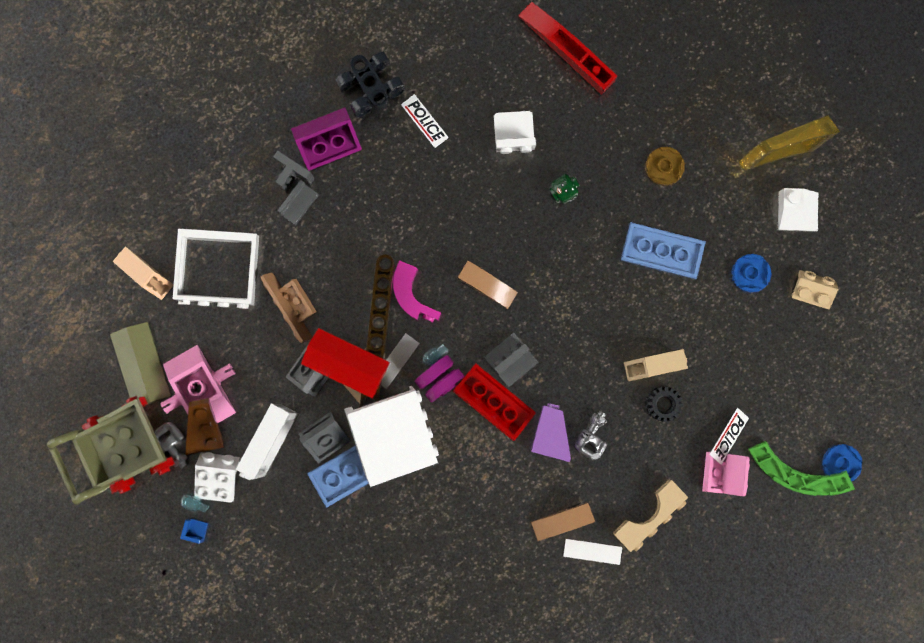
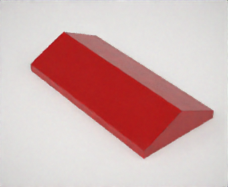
(345, 363)
(494, 402)

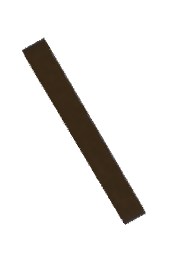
(379, 313)

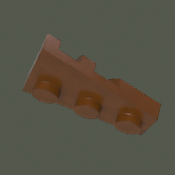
(202, 428)

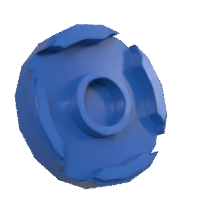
(751, 273)
(842, 458)

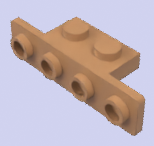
(292, 303)

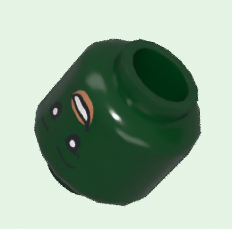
(564, 188)

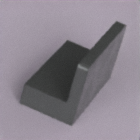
(297, 202)

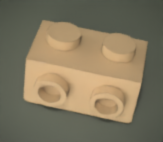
(815, 289)

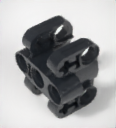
(376, 64)

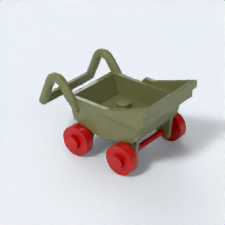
(113, 450)

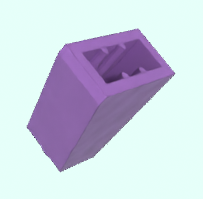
(551, 434)

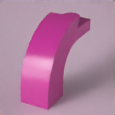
(402, 285)

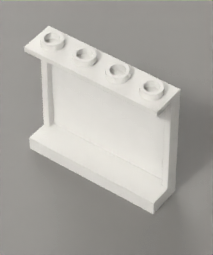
(392, 437)

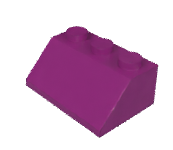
(326, 139)

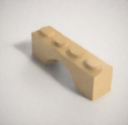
(669, 499)

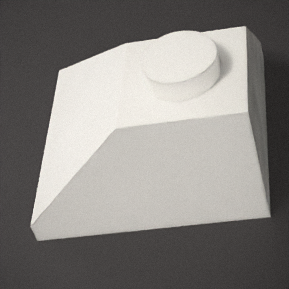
(798, 210)

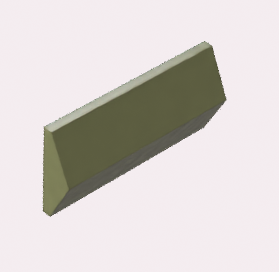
(140, 363)

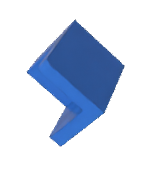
(194, 530)

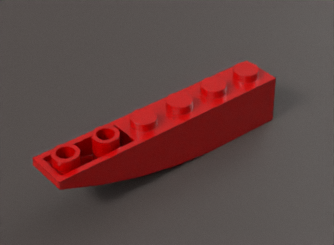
(569, 48)

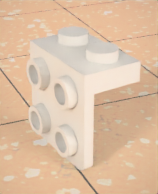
(514, 132)
(215, 476)

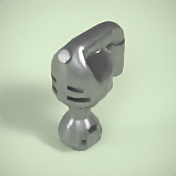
(589, 436)
(168, 443)

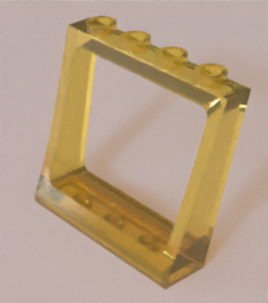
(790, 143)

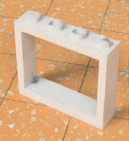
(183, 235)
(266, 441)

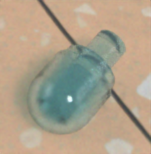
(434, 355)
(193, 503)

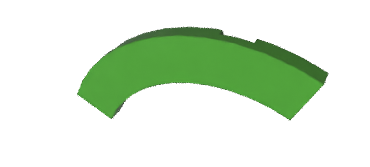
(796, 480)

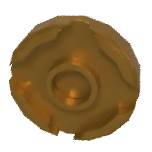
(665, 166)

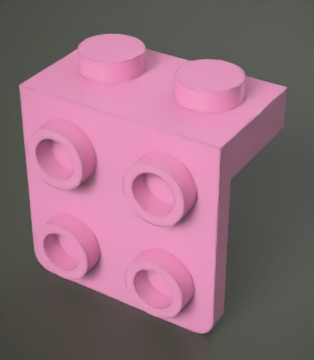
(728, 477)

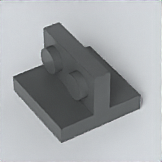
(291, 171)
(511, 359)
(306, 378)
(323, 437)

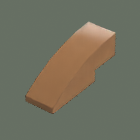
(487, 284)
(563, 521)

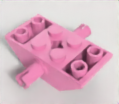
(193, 369)

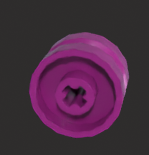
(440, 380)

